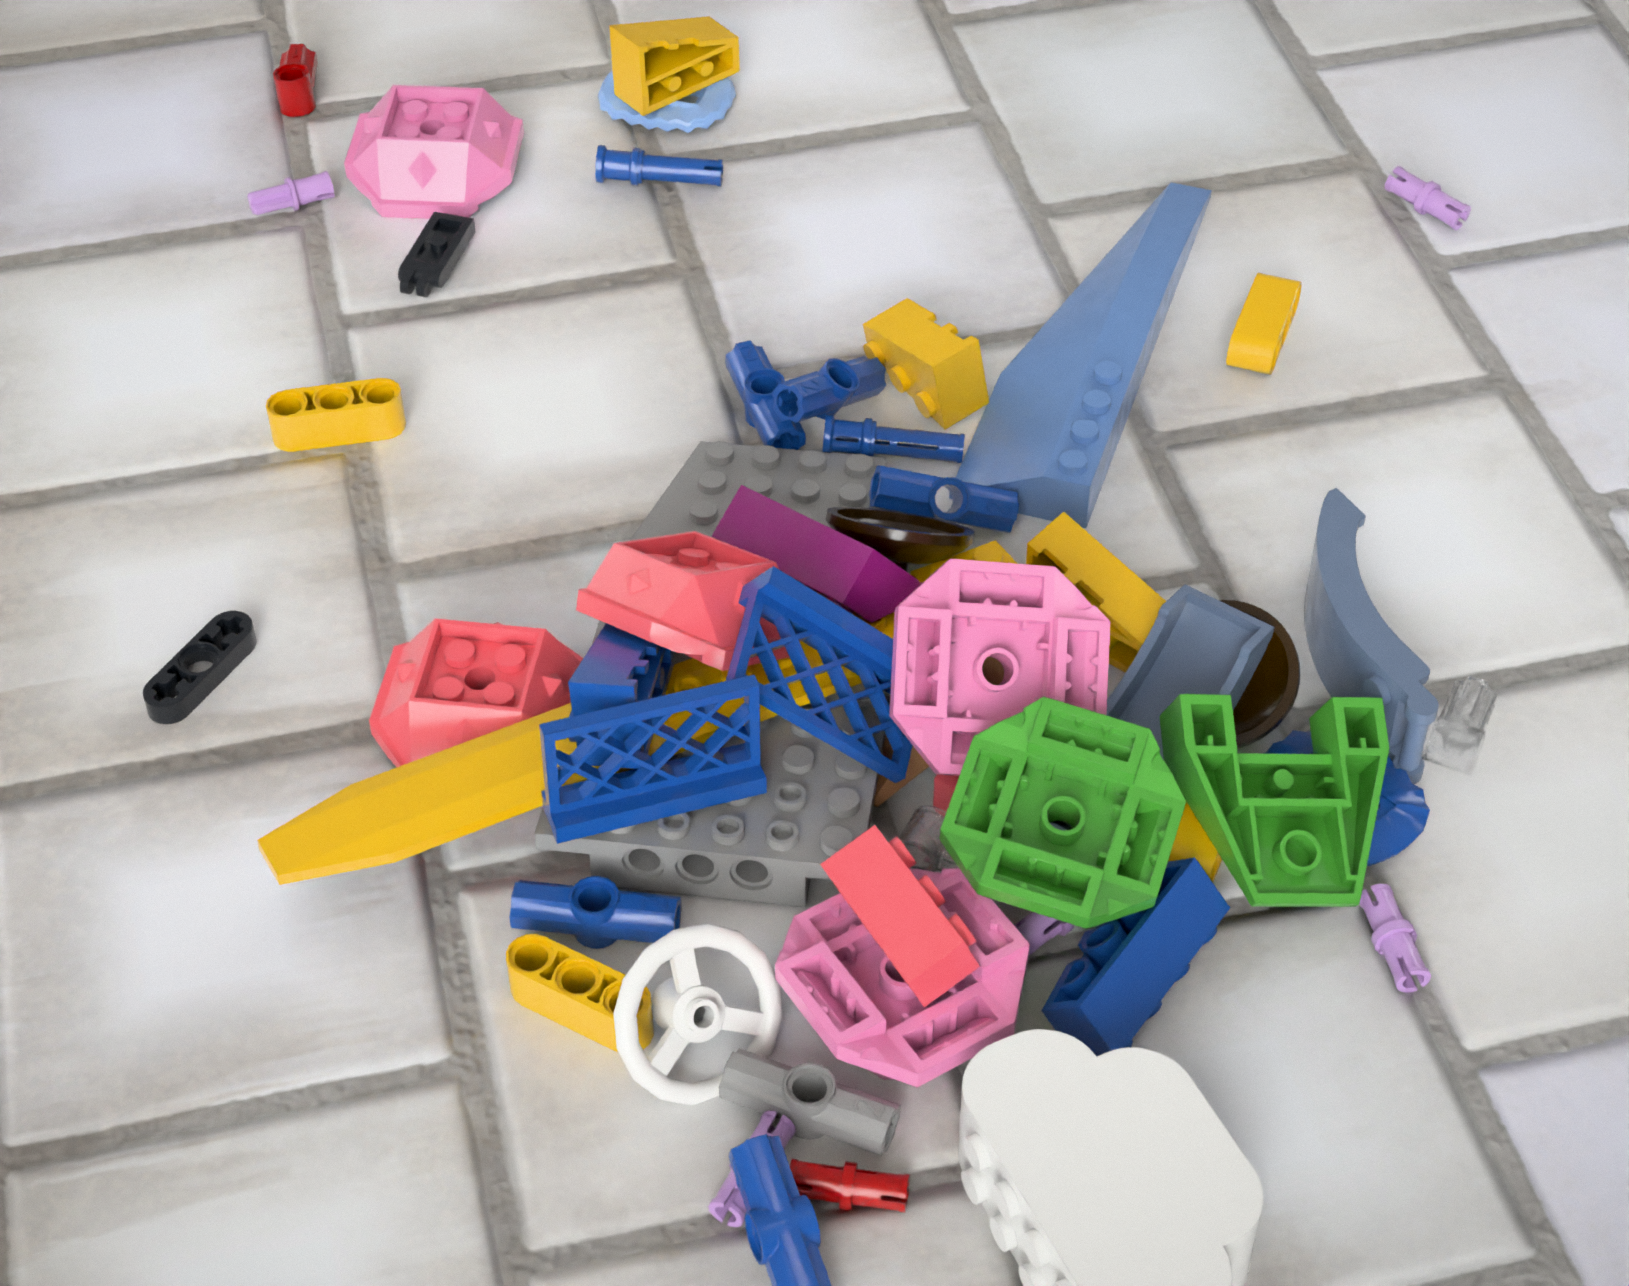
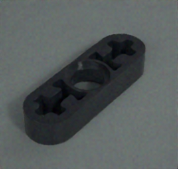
(195, 687)

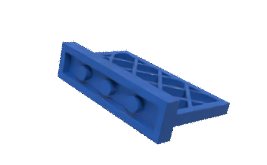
(840, 641)
(659, 786)

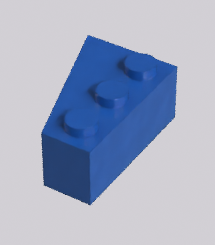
(617, 673)

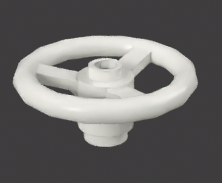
(691, 1009)

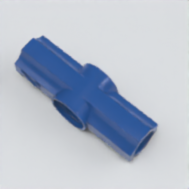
(755, 383)
(829, 389)
(971, 503)
(593, 911)
(777, 1219)

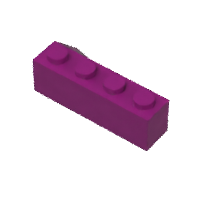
(816, 555)

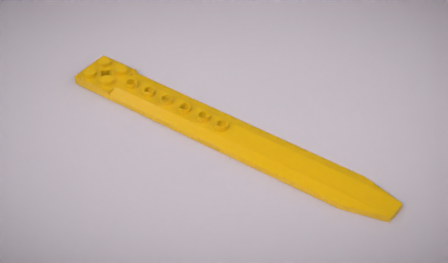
(490, 777)

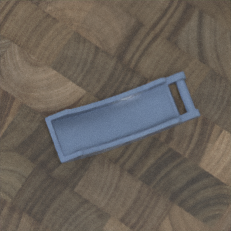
(1354, 644)
(1191, 649)

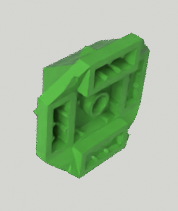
(1075, 770)

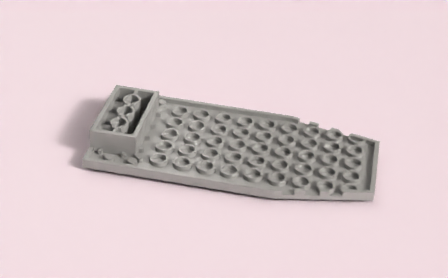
(815, 794)

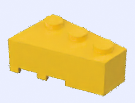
(670, 60)
(928, 362)
(1102, 581)

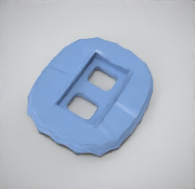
(686, 116)

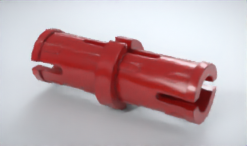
(851, 1185)

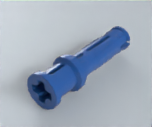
(637, 167)
(864, 439)

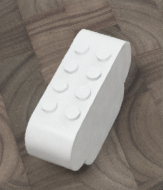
(1104, 1166)

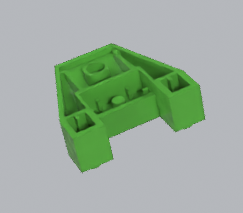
(1284, 823)

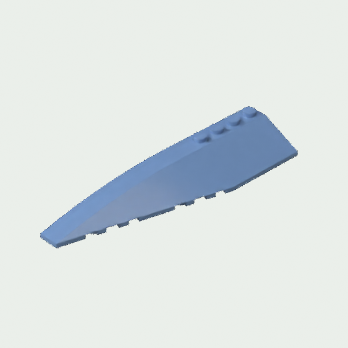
(1075, 381)

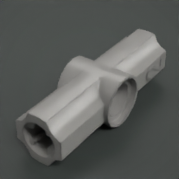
(839, 1109)

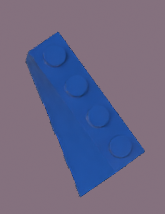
(1135, 961)

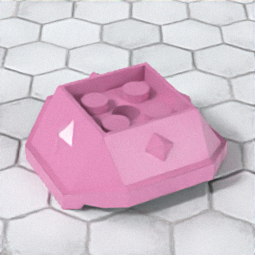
(433, 151)
(1006, 611)
(870, 1012)

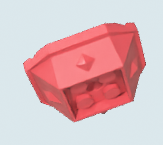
(678, 594)
(466, 683)

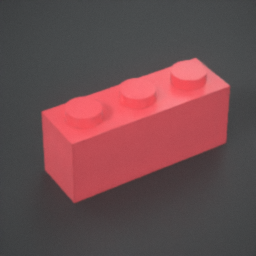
(903, 913)

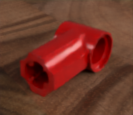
(296, 81)

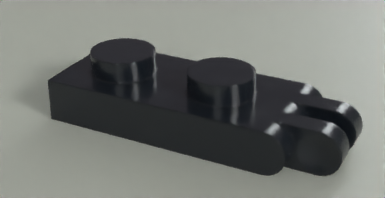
(435, 253)

